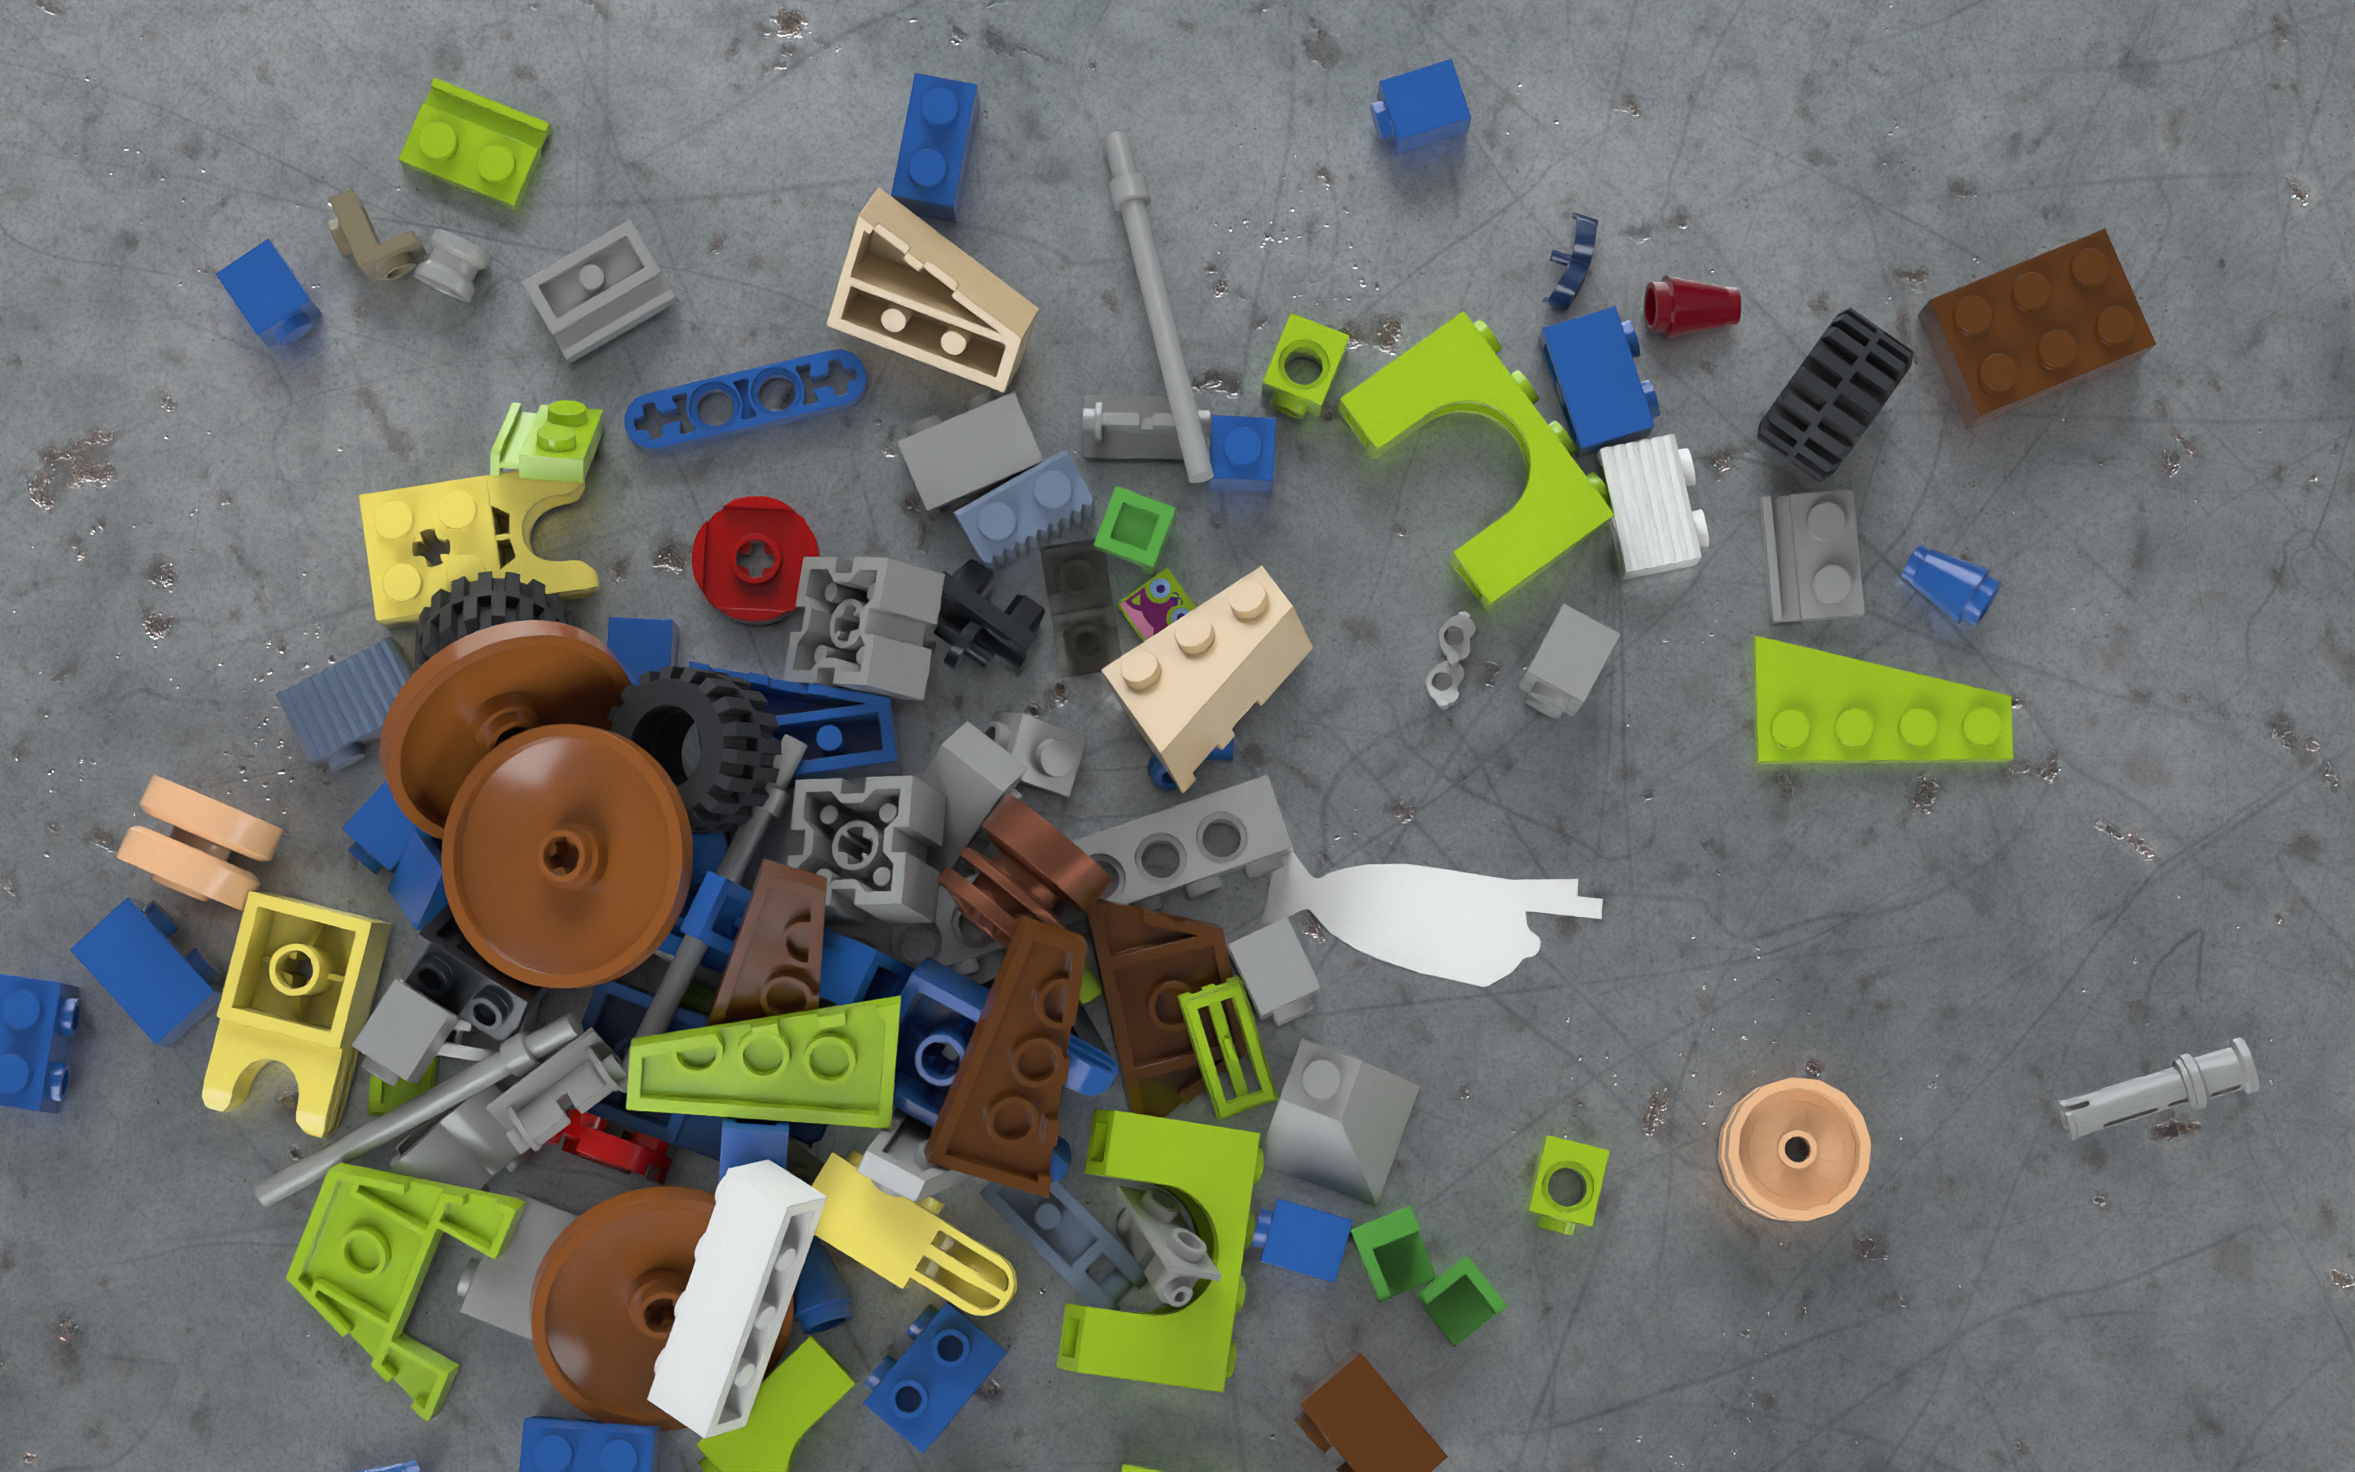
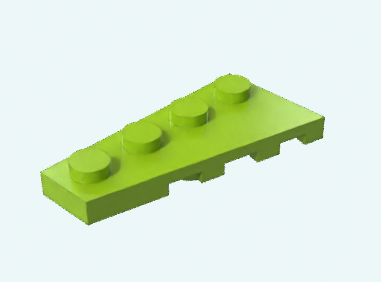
(1857, 711)
(785, 1067)

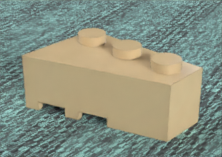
(929, 298)
(1208, 671)

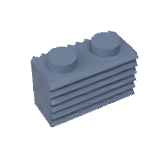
(1026, 511)
(346, 704)

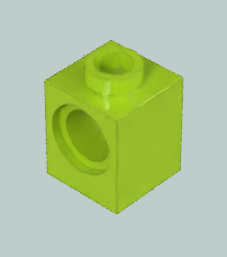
(1309, 340)
(1584, 1160)

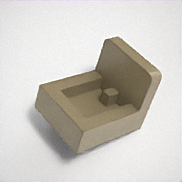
(356, 235)

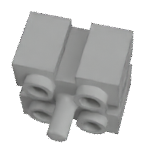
(865, 626)
(871, 846)

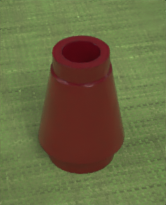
(1689, 306)

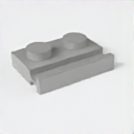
(599, 291)
(1812, 557)

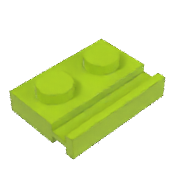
(475, 144)
(550, 443)

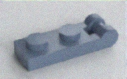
(1069, 1240)

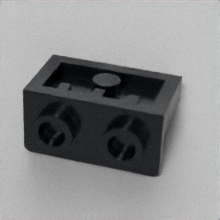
(462, 981)

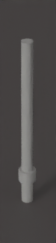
(1130, 198)
(732, 868)
(516, 1056)

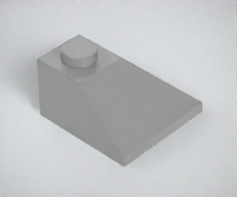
(1338, 1122)

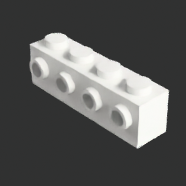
(736, 1297)

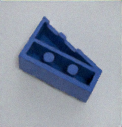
(844, 729)

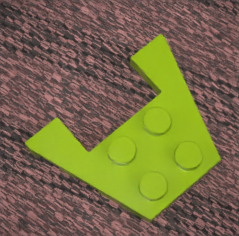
(371, 1253)

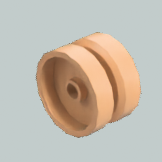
(199, 844)
(1833, 1148)

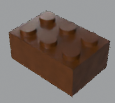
(2036, 328)
(1365, 1421)

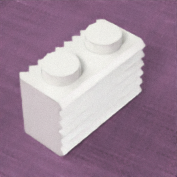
(1652, 506)

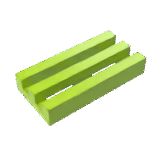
(1211, 997)

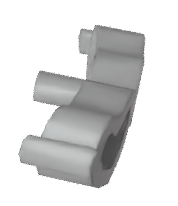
(1455, 643)

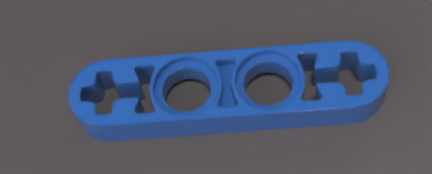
(748, 411)

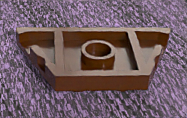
(1142, 968)

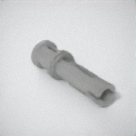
(2186, 1083)

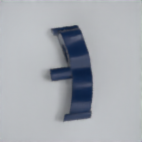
(1576, 264)

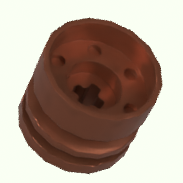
(1025, 876)

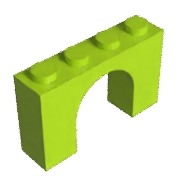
(1461, 373)
(1213, 1179)
(782, 1413)

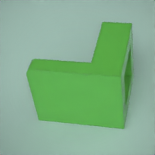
(1136, 529)
(1392, 1253)
(1460, 1300)

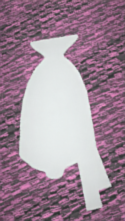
(1428, 916)

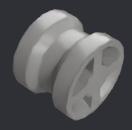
(452, 265)

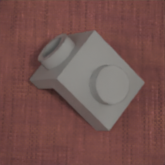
(1043, 747)

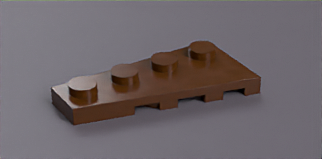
(776, 948)
(1010, 1081)

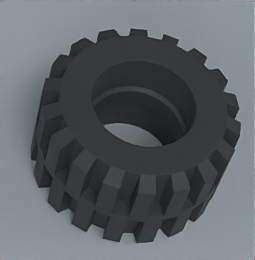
(1835, 394)
(480, 606)
(733, 734)

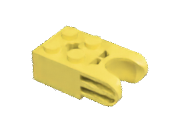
(485, 526)
(277, 1016)
(910, 1240)

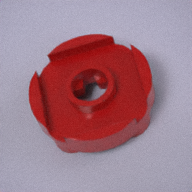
(731, 534)
(631, 1152)

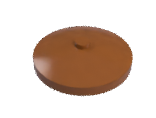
(483, 695)
(567, 856)
(611, 1298)

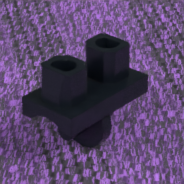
(980, 628)

